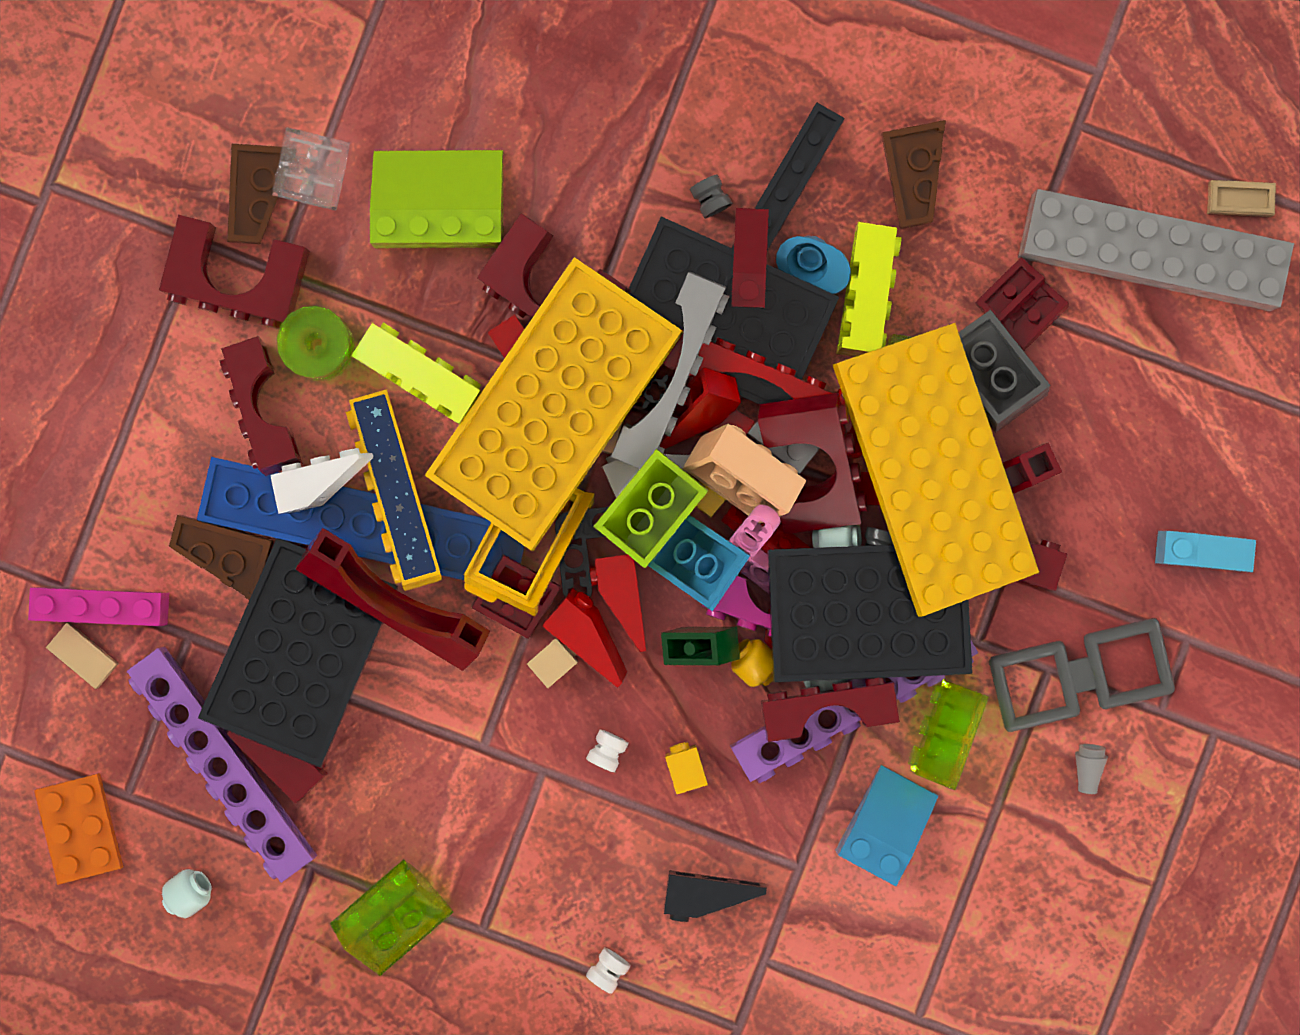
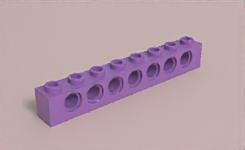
(749, 748)
(239, 770)

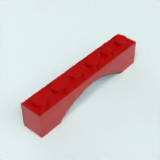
(723, 358)

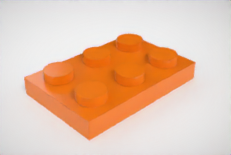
(78, 828)

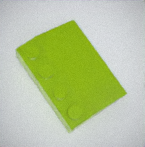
(437, 199)

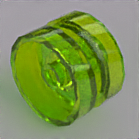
(296, 341)

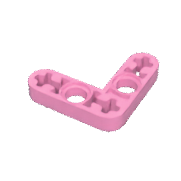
(758, 558)

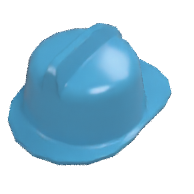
(814, 263)

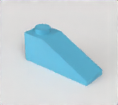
(1205, 551)

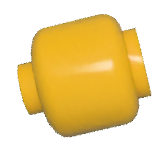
(755, 663)

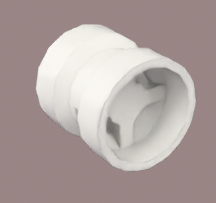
(606, 752)
(608, 970)

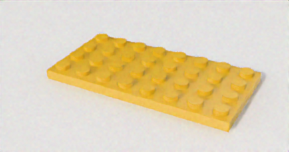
(554, 404)
(936, 469)

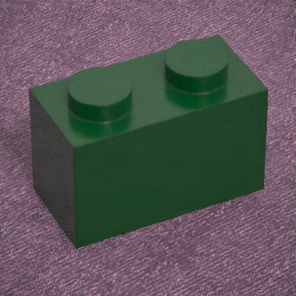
(700, 646)

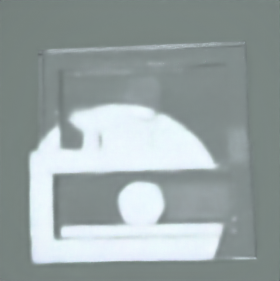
(311, 168)

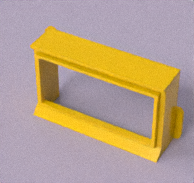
(491, 590)

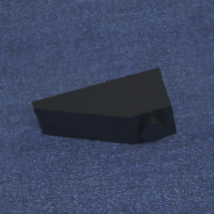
(703, 894)

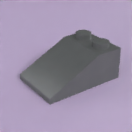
(1001, 371)

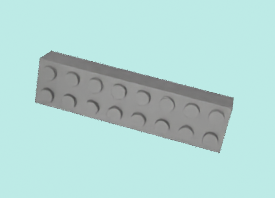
(1156, 250)

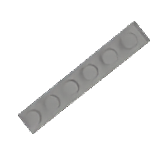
(699, 303)

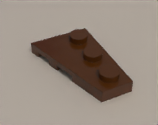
(913, 169)
(251, 191)
(222, 551)

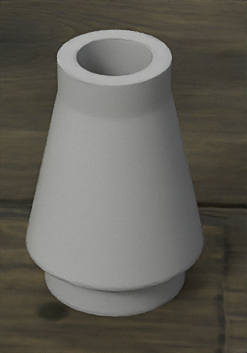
(1090, 767)

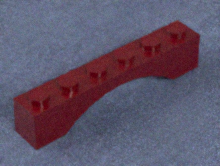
(340, 570)

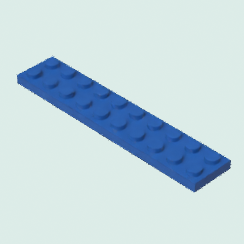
(246, 501)

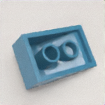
(699, 562)
(887, 825)

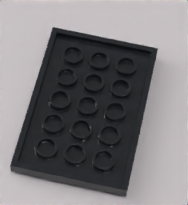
(781, 332)
(854, 618)
(291, 662)

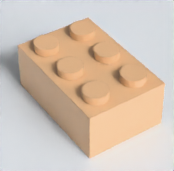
(743, 471)

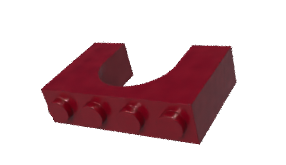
(512, 262)
(188, 279)
(820, 423)

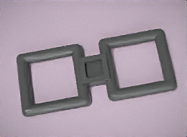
(1082, 675)

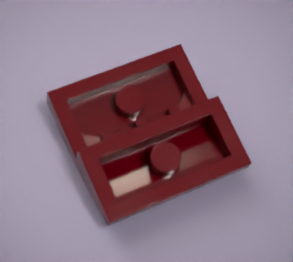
(1023, 303)
(520, 579)

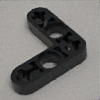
(585, 531)

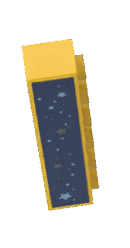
(395, 491)

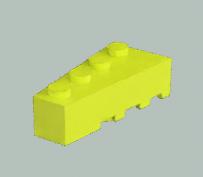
(868, 289)
(416, 373)

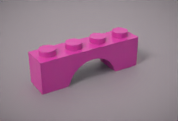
(738, 605)
(98, 606)

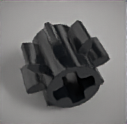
(649, 398)

